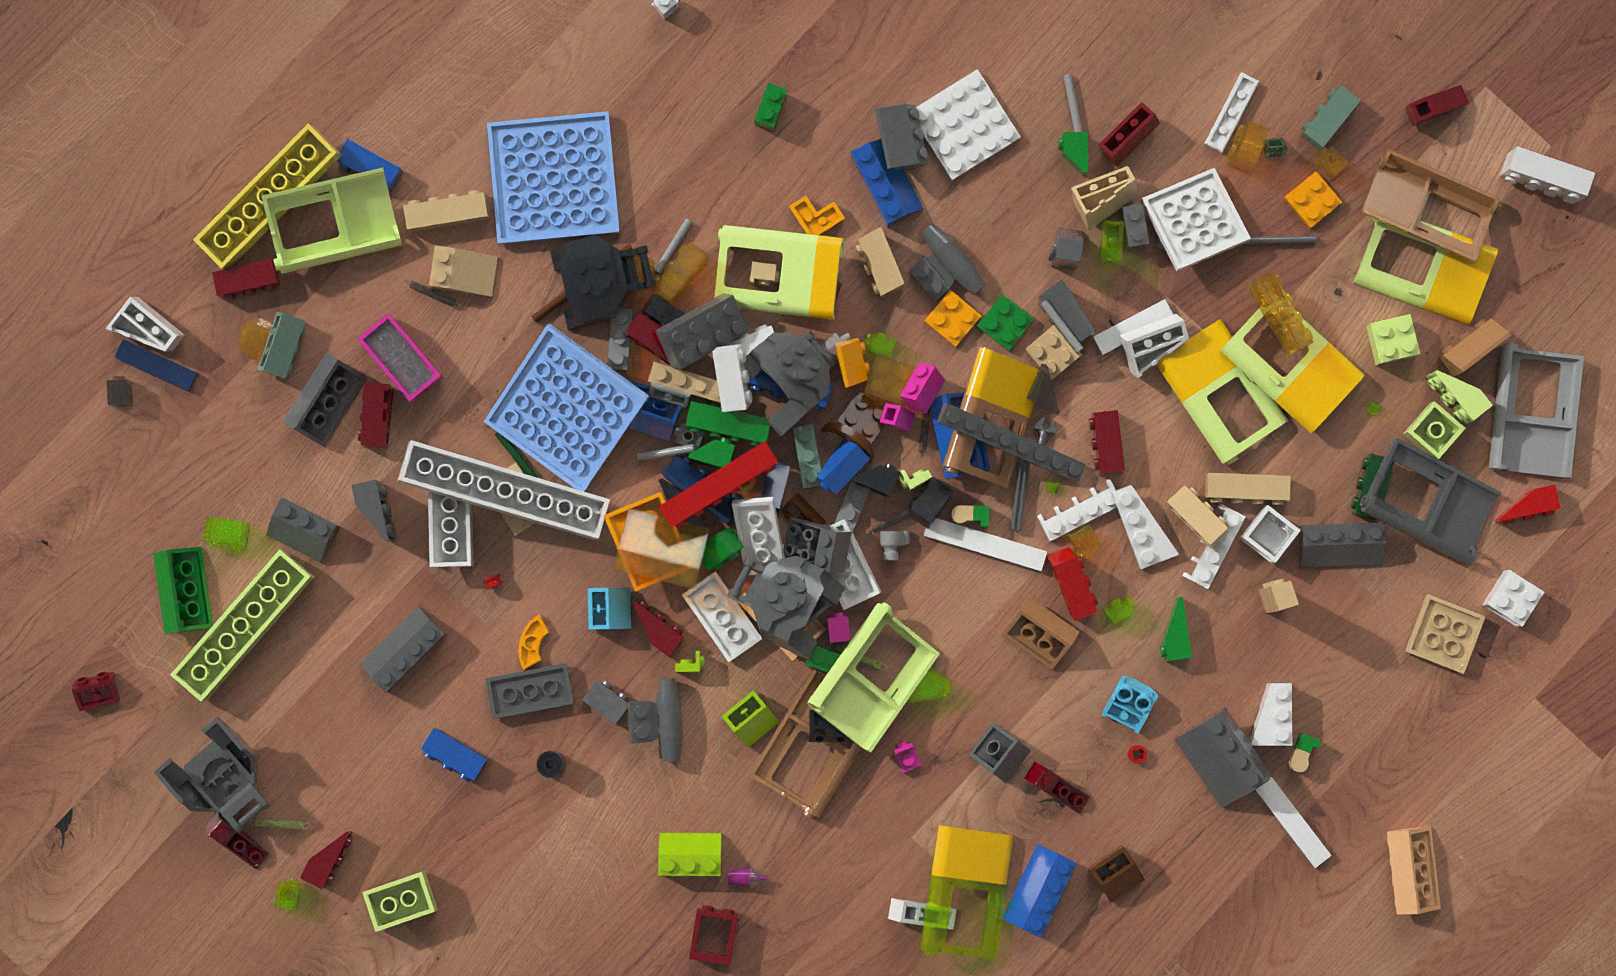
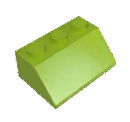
(689, 854)

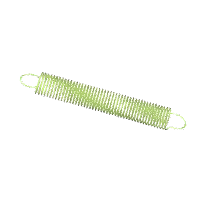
(862, 660)
(284, 824)

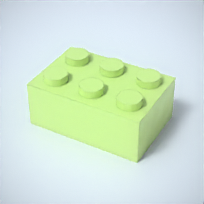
(400, 901)

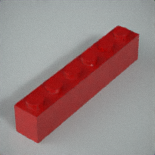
(718, 484)

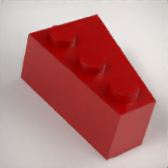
(1073, 583)

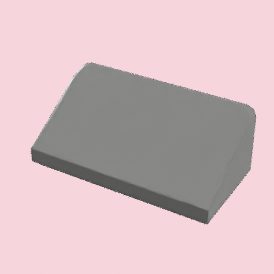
(669, 395)

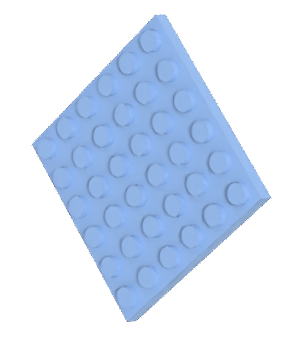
(553, 177)
(566, 408)

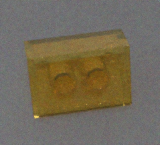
(680, 272)

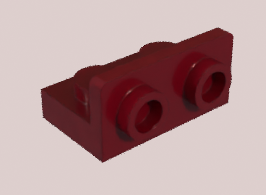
(95, 691)

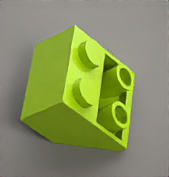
(750, 719)

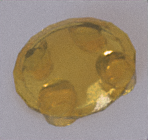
(254, 337)

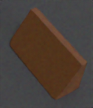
(802, 510)

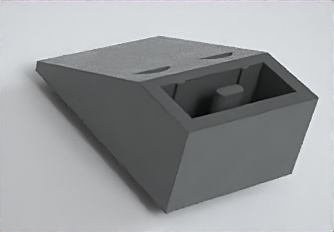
(370, 500)
(817, 544)

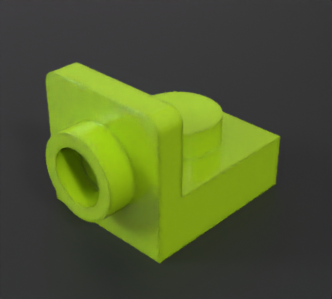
(688, 666)

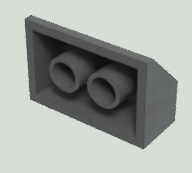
(902, 137)
(1068, 310)
(301, 529)

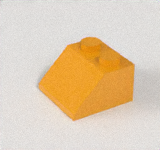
(851, 361)

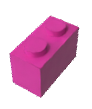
(922, 387)

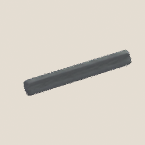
(1020, 495)

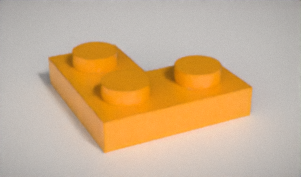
(816, 222)

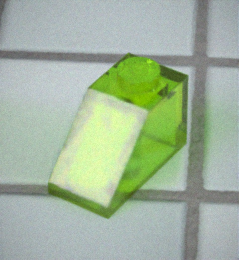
(930, 687)

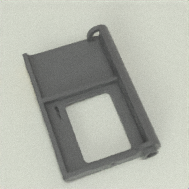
(1455, 513)

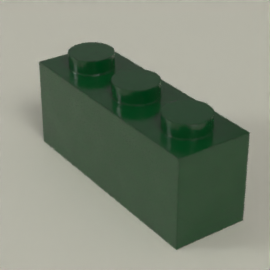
(1370, 465)

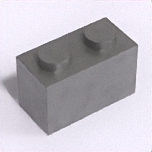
(1134, 226)
(606, 701)

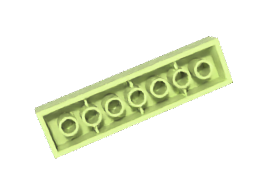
(242, 626)

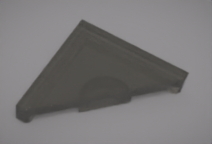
(1043, 392)

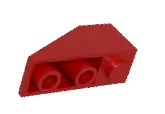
(1535, 501)

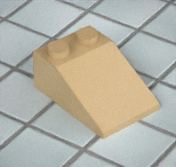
(463, 271)

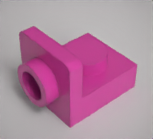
(906, 756)

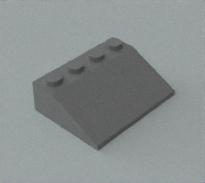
(1223, 758)

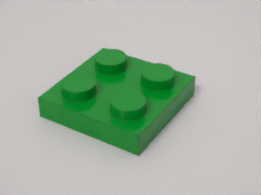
(1005, 322)

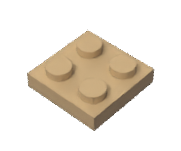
(1053, 350)

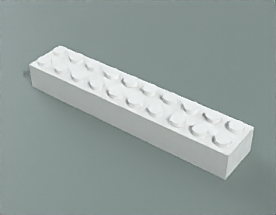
(503, 490)

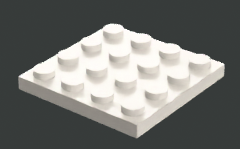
(965, 125)
(1195, 219)

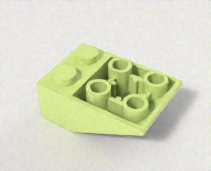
(1463, 398)

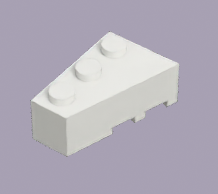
(144, 324)
(1152, 342)
(1274, 717)

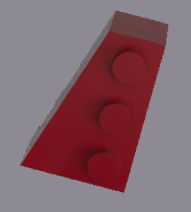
(376, 415)

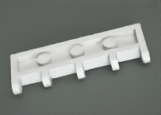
(1080, 513)
(1212, 558)

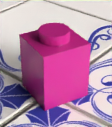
(897, 417)
(838, 628)

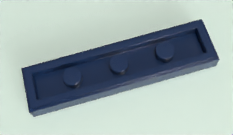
(156, 365)

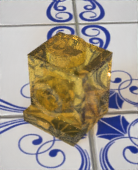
(1328, 168)
(1089, 539)

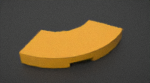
(530, 642)

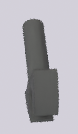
(1043, 434)

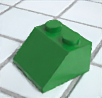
(714, 454)

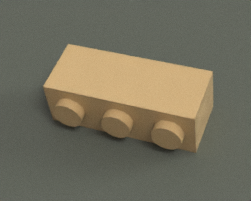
(1198, 516)

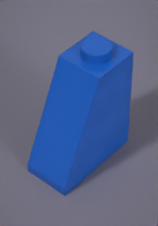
(842, 466)

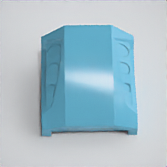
(1130, 703)

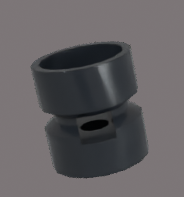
(550, 764)

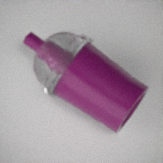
(745, 877)

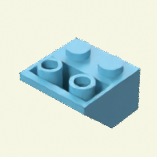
(609, 608)

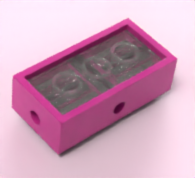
(400, 358)

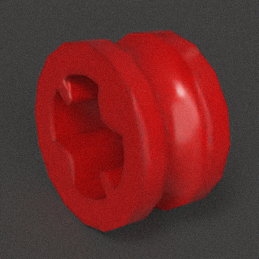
(493, 582)
(1137, 760)

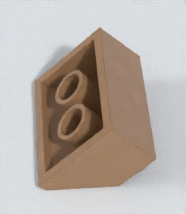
(1473, 346)
(1040, 633)

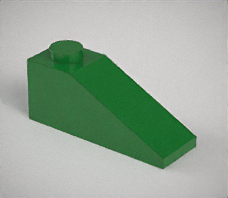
(1176, 637)

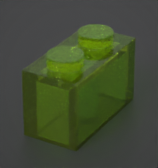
(1111, 242)
(227, 532)

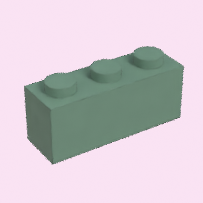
(1329, 117)
(281, 345)
(807, 455)

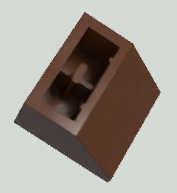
(1116, 873)

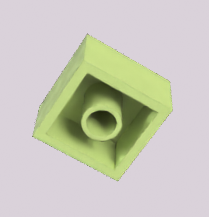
(1393, 339)
(1434, 430)

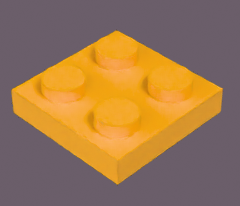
(1312, 199)
(952, 318)

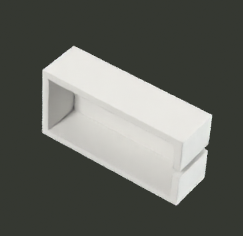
(1547, 175)

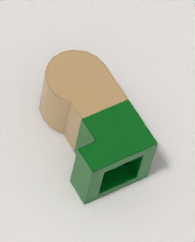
(963, 513)
(1299, 756)

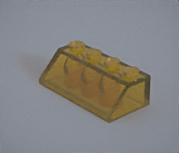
(1280, 313)

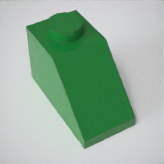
(1075, 150)

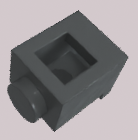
(697, 438)

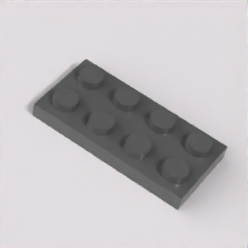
(529, 691)

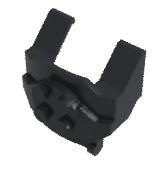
(598, 278)

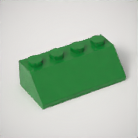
(731, 423)
(182, 590)

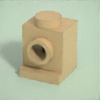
(764, 274)

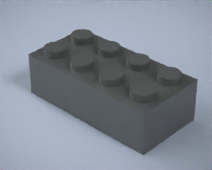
(702, 331)

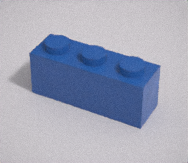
(361, 160)
(454, 755)

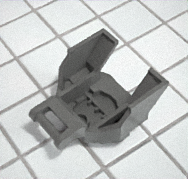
(798, 368)
(785, 598)
(218, 777)

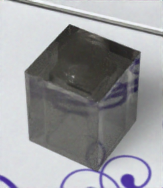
(119, 392)

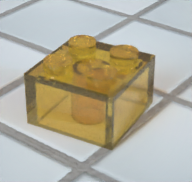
(1248, 146)
(888, 380)

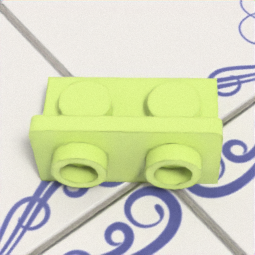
(918, 479)

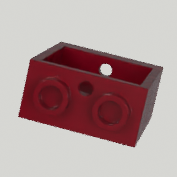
(710, 956)

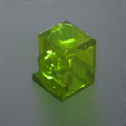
(879, 344)
(1119, 610)
(282, 900)

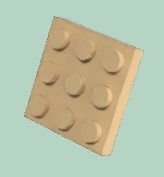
(1445, 634)

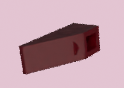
(1436, 105)
(660, 634)
(1056, 787)
(238, 843)
(321, 866)

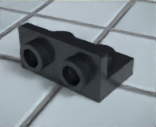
(823, 731)

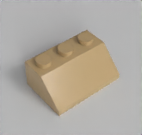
(880, 263)

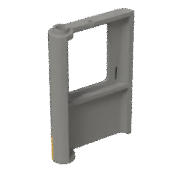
(1532, 442)

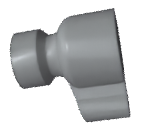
(891, 540)

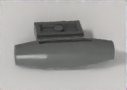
(946, 264)
(659, 720)

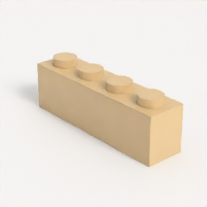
(446, 212)
(688, 382)
(1247, 487)
(1278, 595)

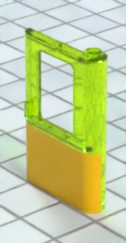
(966, 861)

